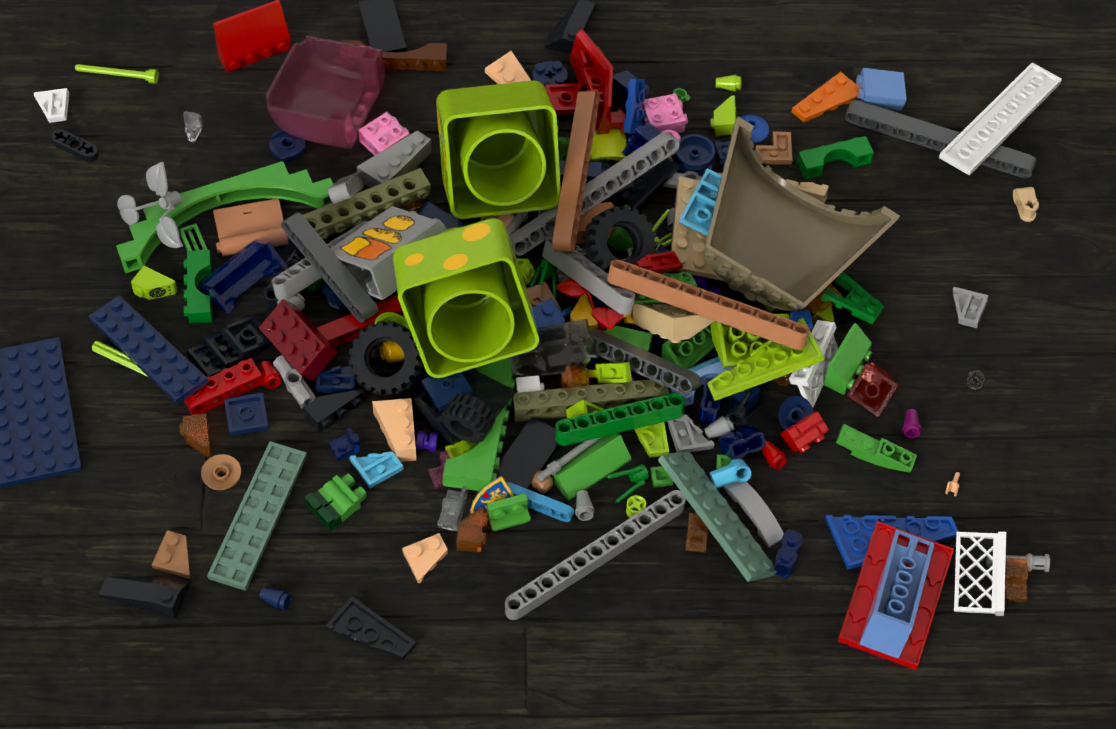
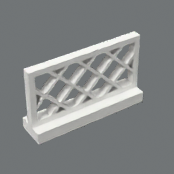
(812, 378)
(997, 577)

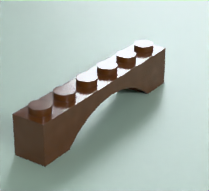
(429, 57)

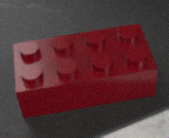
(298, 339)

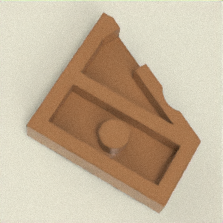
(173, 555)

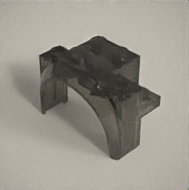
(557, 346)

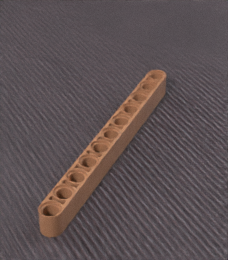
(575, 172)
(708, 304)

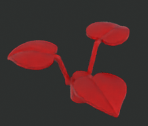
(605, 316)

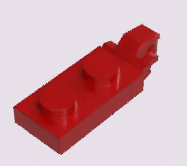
(660, 262)

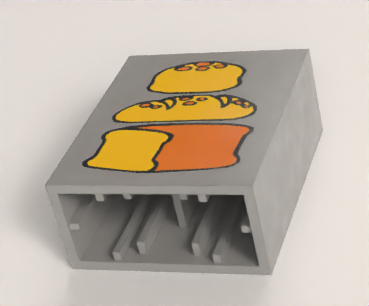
(371, 248)

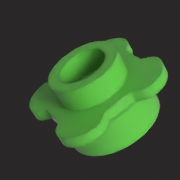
(682, 95)

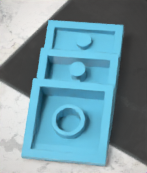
(701, 204)

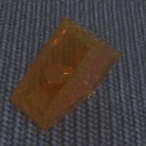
(196, 433)

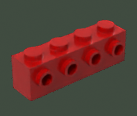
(227, 384)

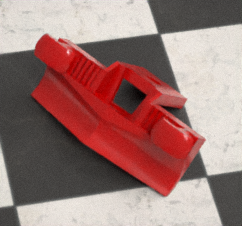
(589, 67)

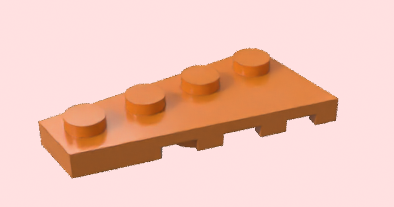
(827, 97)

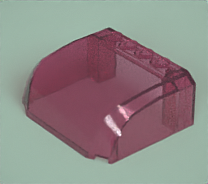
(326, 90)

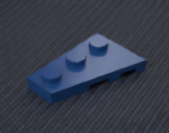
(633, 105)

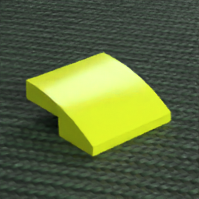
(608, 146)

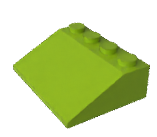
(734, 343)

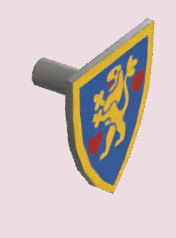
(490, 493)

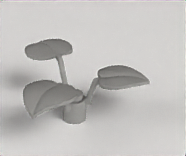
(167, 228)

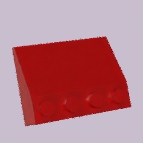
(252, 36)

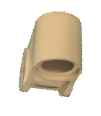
(1026, 203)

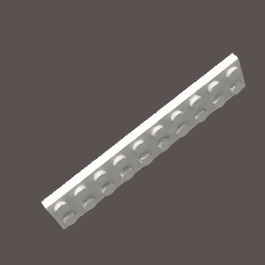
(1000, 119)

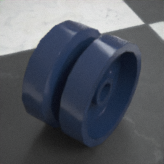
(695, 154)

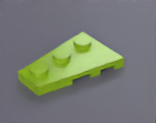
(653, 439)

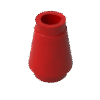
(270, 376)
(774, 456)

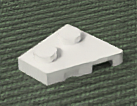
(54, 104)

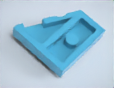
(376, 467)

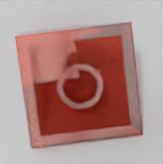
(873, 388)

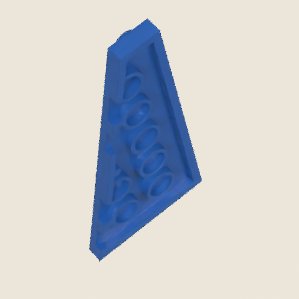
(854, 533)

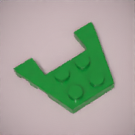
(858, 300)

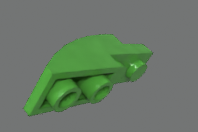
(876, 452)

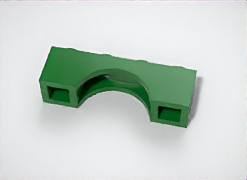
(854, 151)
(198, 268)

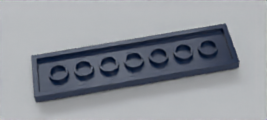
(148, 349)

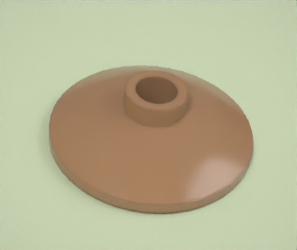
(220, 465)

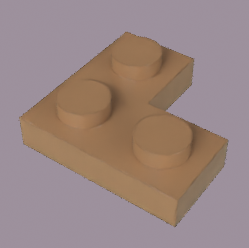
(780, 152)

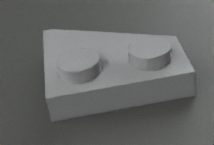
(969, 306)
(688, 436)

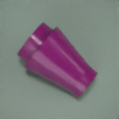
(911, 425)

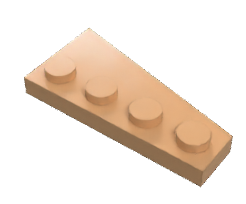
(507, 70)

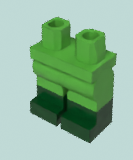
(335, 501)

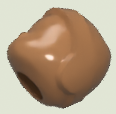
(542, 486)

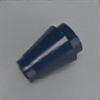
(277, 598)

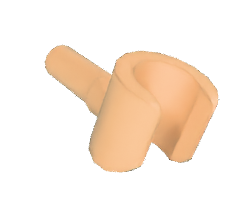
(953, 485)

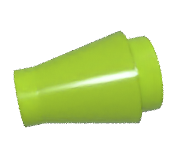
(730, 82)

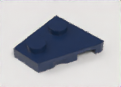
(336, 380)

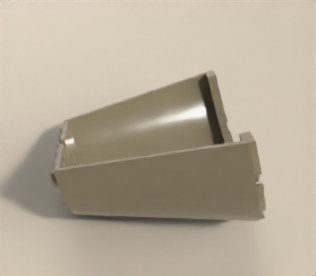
(776, 238)

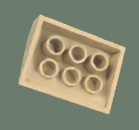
(669, 321)

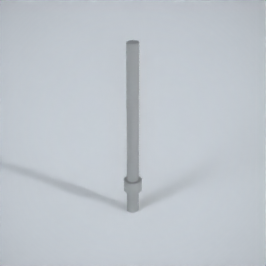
(555, 466)

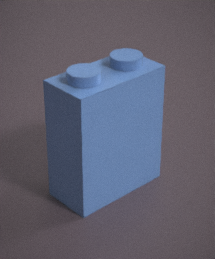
(882, 88)

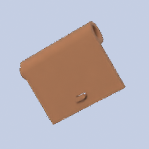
(247, 222)

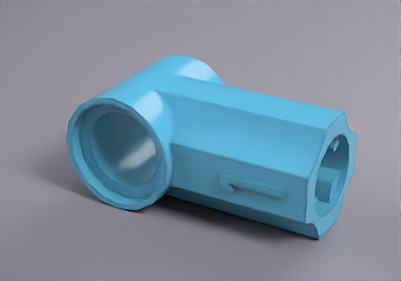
(730, 474)

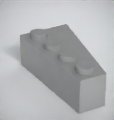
(396, 160)

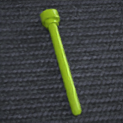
(150, 75)

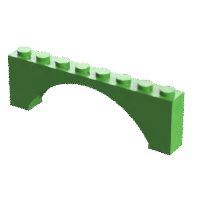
(478, 465)

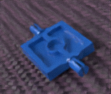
(548, 313)

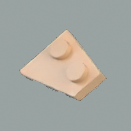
(424, 555)

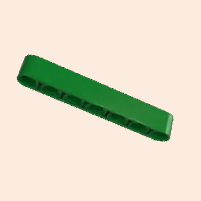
(619, 419)

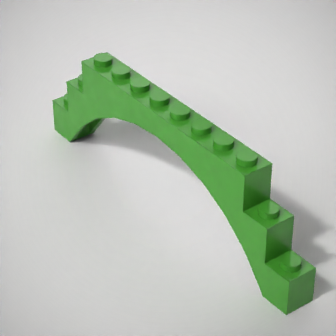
(265, 182)

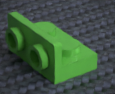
(508, 512)

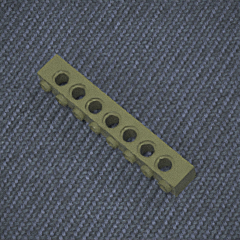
(366, 201)
(554, 402)

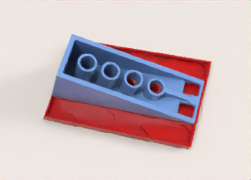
(896, 595)

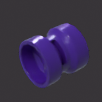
(427, 441)

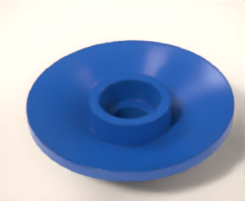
(760, 128)

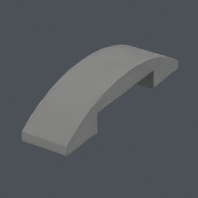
(757, 510)

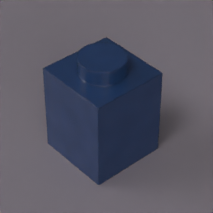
(752, 399)

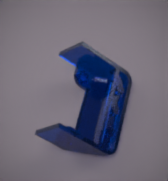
(240, 273)

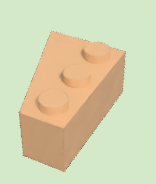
(398, 427)

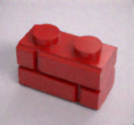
(804, 432)

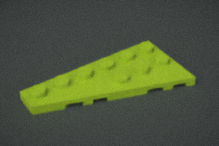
(765, 364)

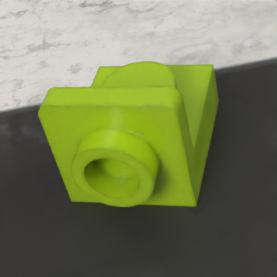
(526, 269)

